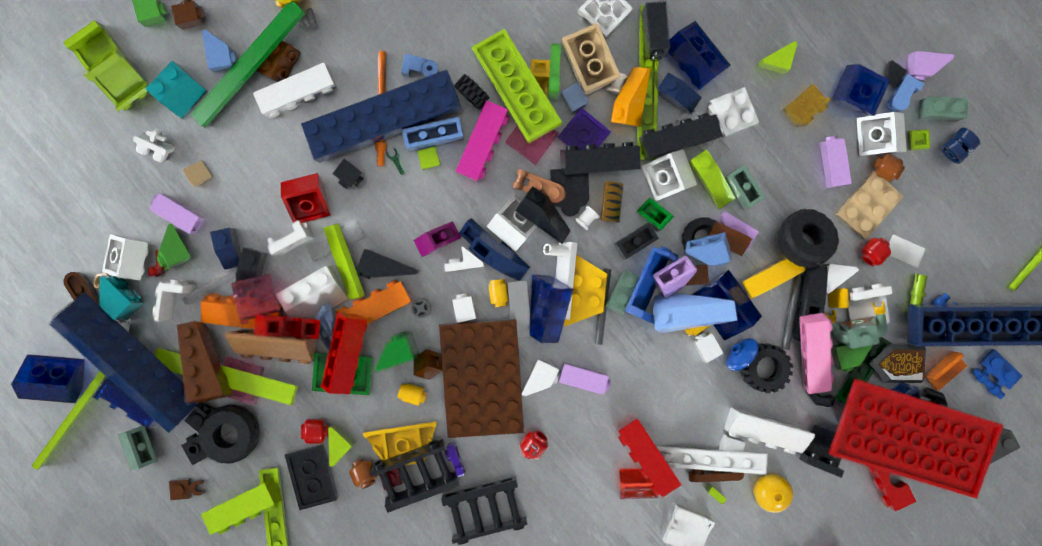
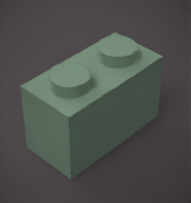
(943, 108)
(744, 187)
(622, 292)
(137, 448)

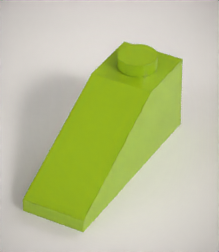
(711, 179)

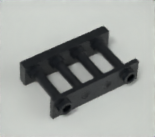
(414, 493)
(471, 496)

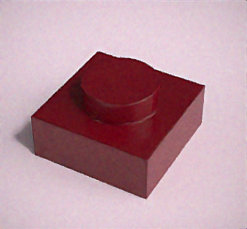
(394, 477)

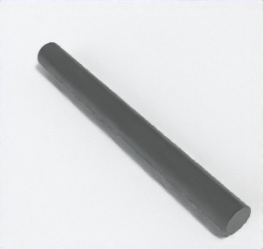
(792, 312)
(602, 316)

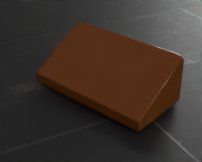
(737, 241)

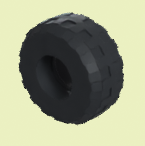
(821, 231)
(211, 439)

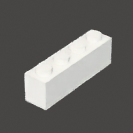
(295, 90)

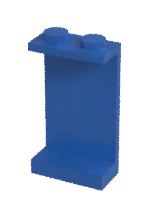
(646, 285)

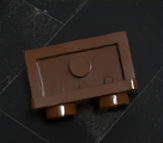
(279, 62)

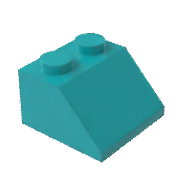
(176, 89)

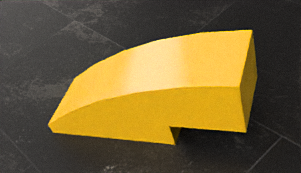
(771, 277)

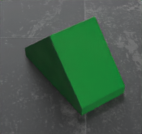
(655, 214)

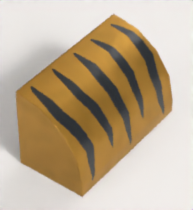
(612, 201)

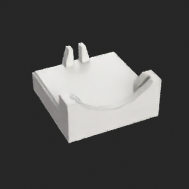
(605, 13)
(300, 236)
(688, 528)

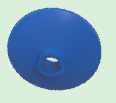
(742, 354)

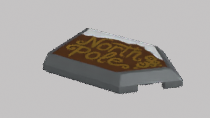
(900, 363)

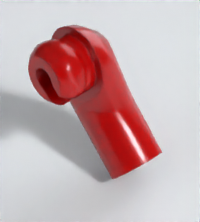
(157, 270)

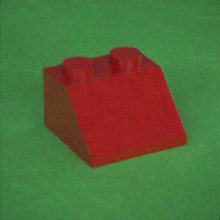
(305, 198)

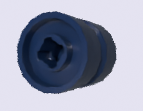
(959, 147)

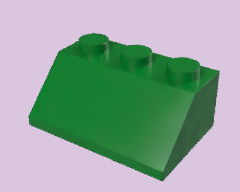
(397, 351)

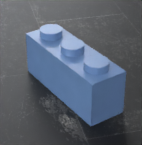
(433, 134)

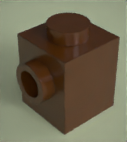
(188, 14)

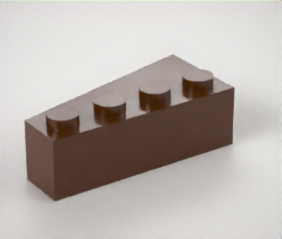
(200, 364)

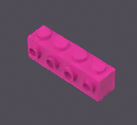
(482, 140)

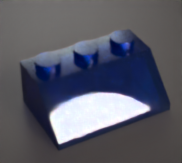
(697, 55)
(726, 287)
(49, 379)

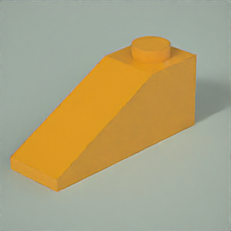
(631, 99)

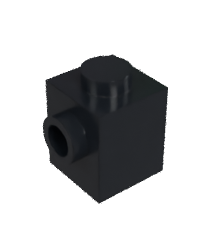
(349, 175)
(193, 449)

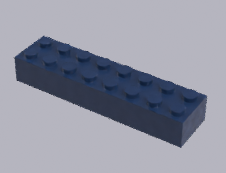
(381, 116)
(974, 324)
(123, 361)

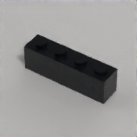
(681, 136)
(600, 159)

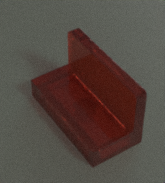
(634, 485)

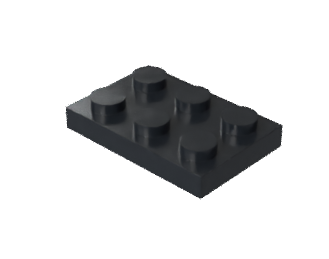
(311, 477)

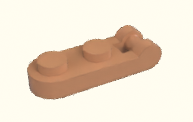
(551, 189)

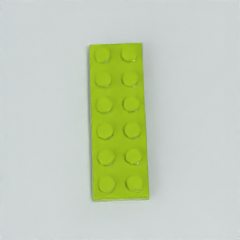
(516, 86)

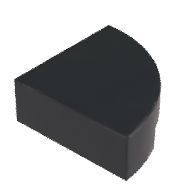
(895, 73)

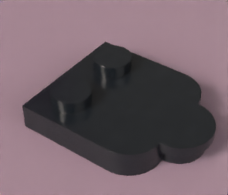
(576, 191)

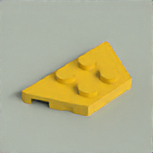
(588, 291)
(400, 439)

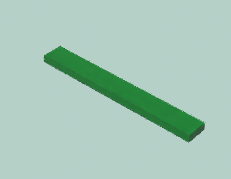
(248, 63)

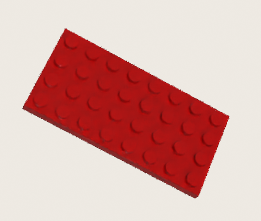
(915, 439)

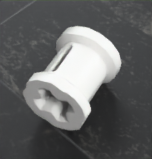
(617, 85)
(587, 218)

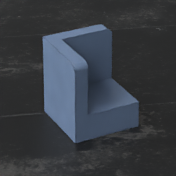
(574, 98)

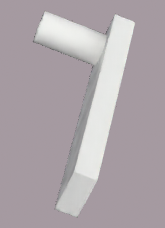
(565, 263)

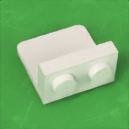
(165, 296)
(862, 299)

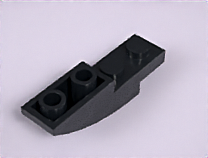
(812, 295)

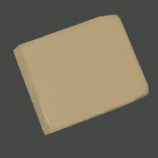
(197, 173)

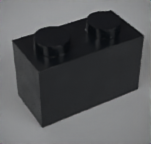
(636, 241)

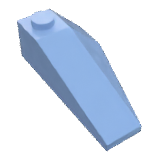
(691, 311)

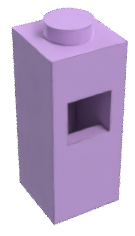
(835, 162)
(176, 213)
(584, 378)

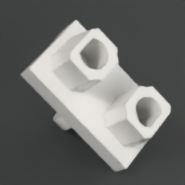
(154, 141)

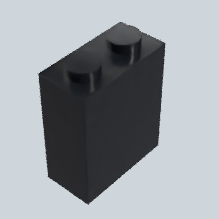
(655, 30)

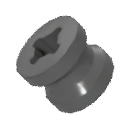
(308, 20)
(418, 308)

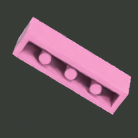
(816, 353)

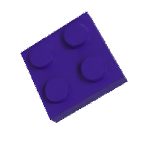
(583, 130)

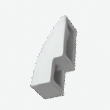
(520, 307)

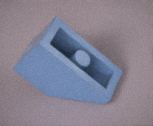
(218, 54)
(710, 249)

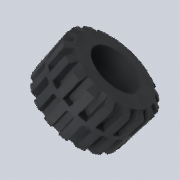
(780, 374)

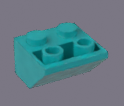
(117, 298)

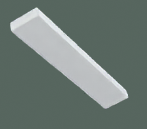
(715, 460)

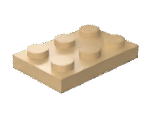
(869, 205)

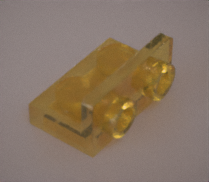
(806, 105)

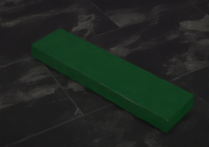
(860, 372)

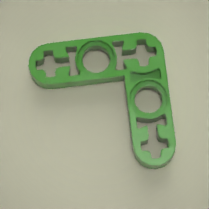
(554, 76)

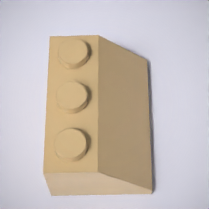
(590, 58)

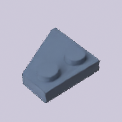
(327, 324)

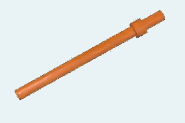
(381, 146)

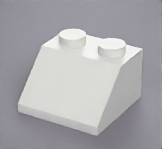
(881, 134)
(669, 175)
(511, 225)
(125, 257)

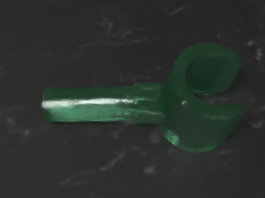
(395, 159)

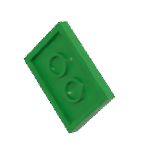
(362, 376)

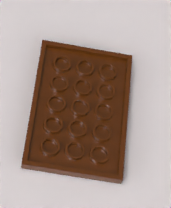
(481, 378)

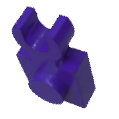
(453, 455)

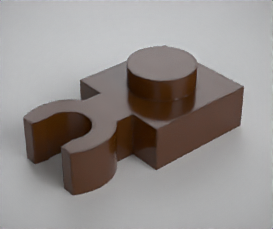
(184, 488)

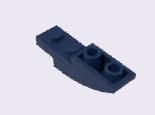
(493, 253)

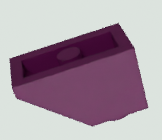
(437, 239)

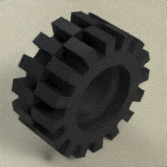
(471, 91)

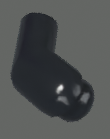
(936, 396)
(822, 401)

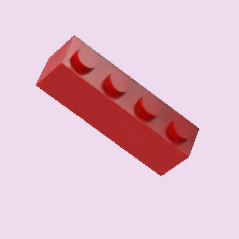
(344, 353)
(649, 457)

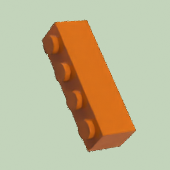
(380, 303)
(223, 311)

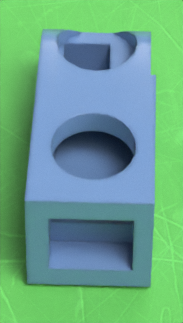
(418, 65)
(901, 95)

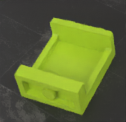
(91, 44)
(117, 80)

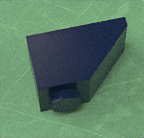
(679, 93)
(226, 247)

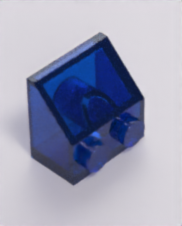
(860, 89)

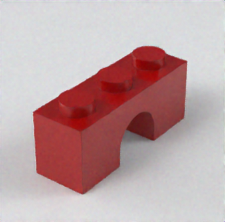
(286, 326)
(895, 495)

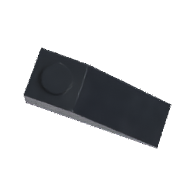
(542, 213)
(250, 264)
(377, 265)

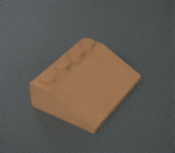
(284, 347)

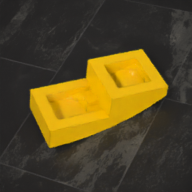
(540, 70)

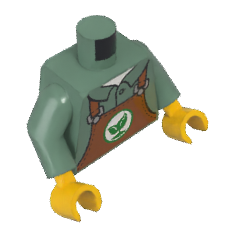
(860, 331)

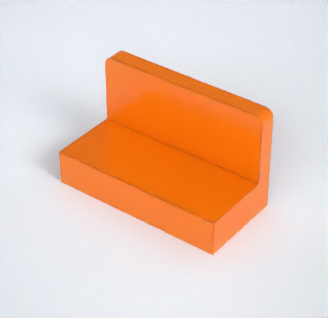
(945, 370)

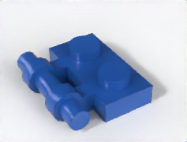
(1000, 369)

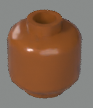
(889, 167)
(361, 474)

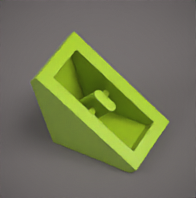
(780, 60)
(338, 444)

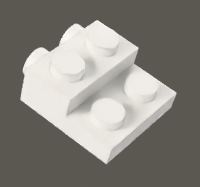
(733, 112)

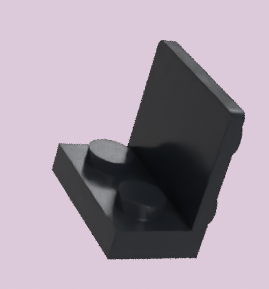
(818, 452)

